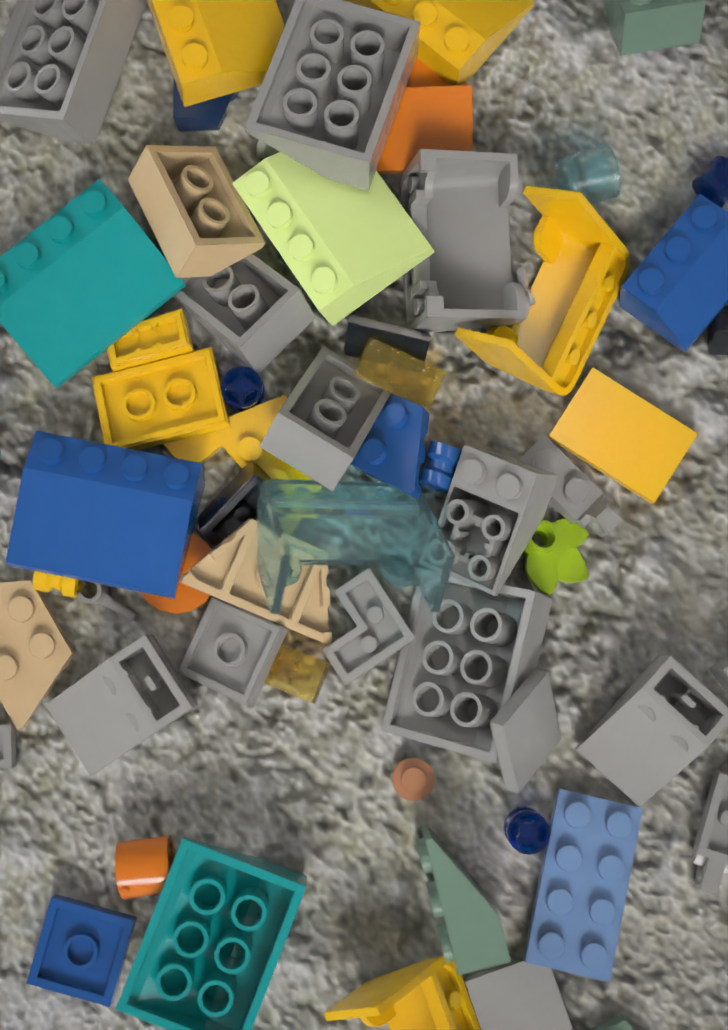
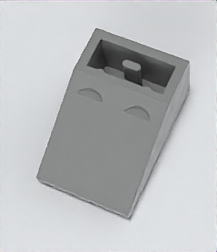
(492, 514)
(121, 703)
(654, 729)

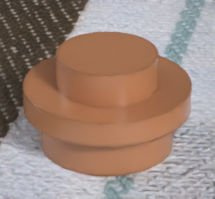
(413, 779)

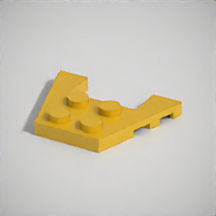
(241, 442)

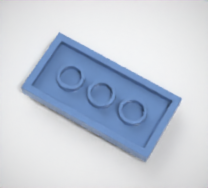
(582, 885)

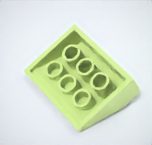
(333, 235)

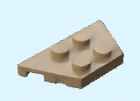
(232, 576)
(30, 650)

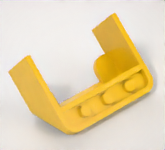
(571, 295)
(411, 998)

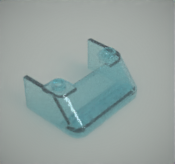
(349, 526)

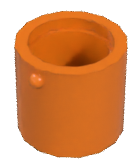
(143, 865)

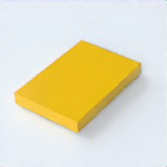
(161, 401)
(622, 435)

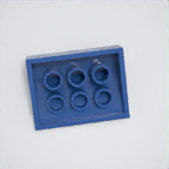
(105, 514)

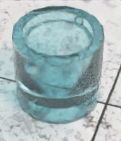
(591, 173)

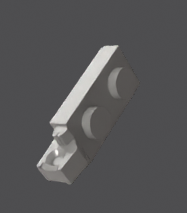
(574, 492)
(712, 837)

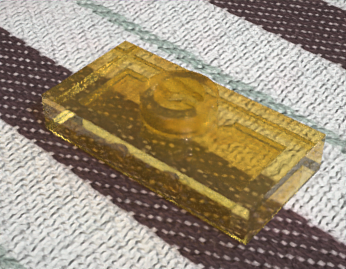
(399, 373)
(297, 674)

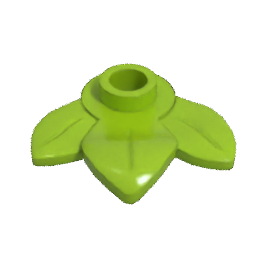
(557, 557)

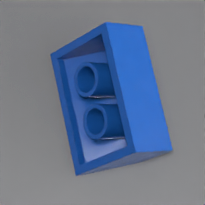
(683, 277)

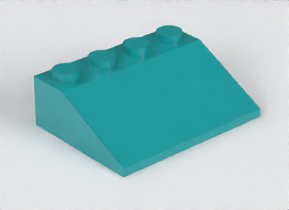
(81, 283)
(212, 940)

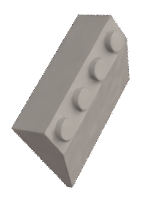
(64, 64)
(335, 87)
(464, 665)

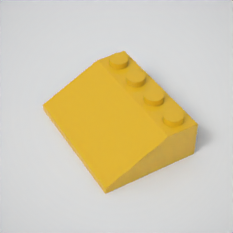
(457, 33)
(217, 44)

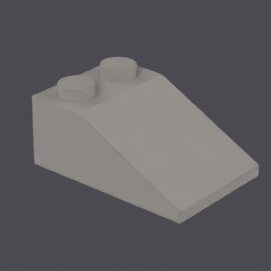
(248, 310)
(325, 419)

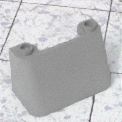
(464, 215)

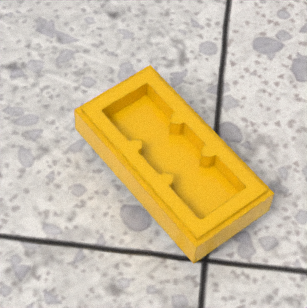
(152, 341)

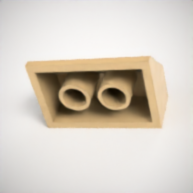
(194, 209)

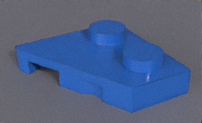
(395, 446)

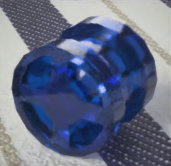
(714, 182)
(242, 380)
(532, 836)

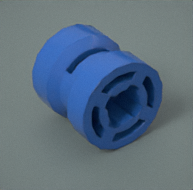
(441, 468)

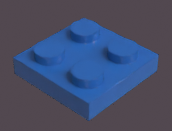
(81, 950)

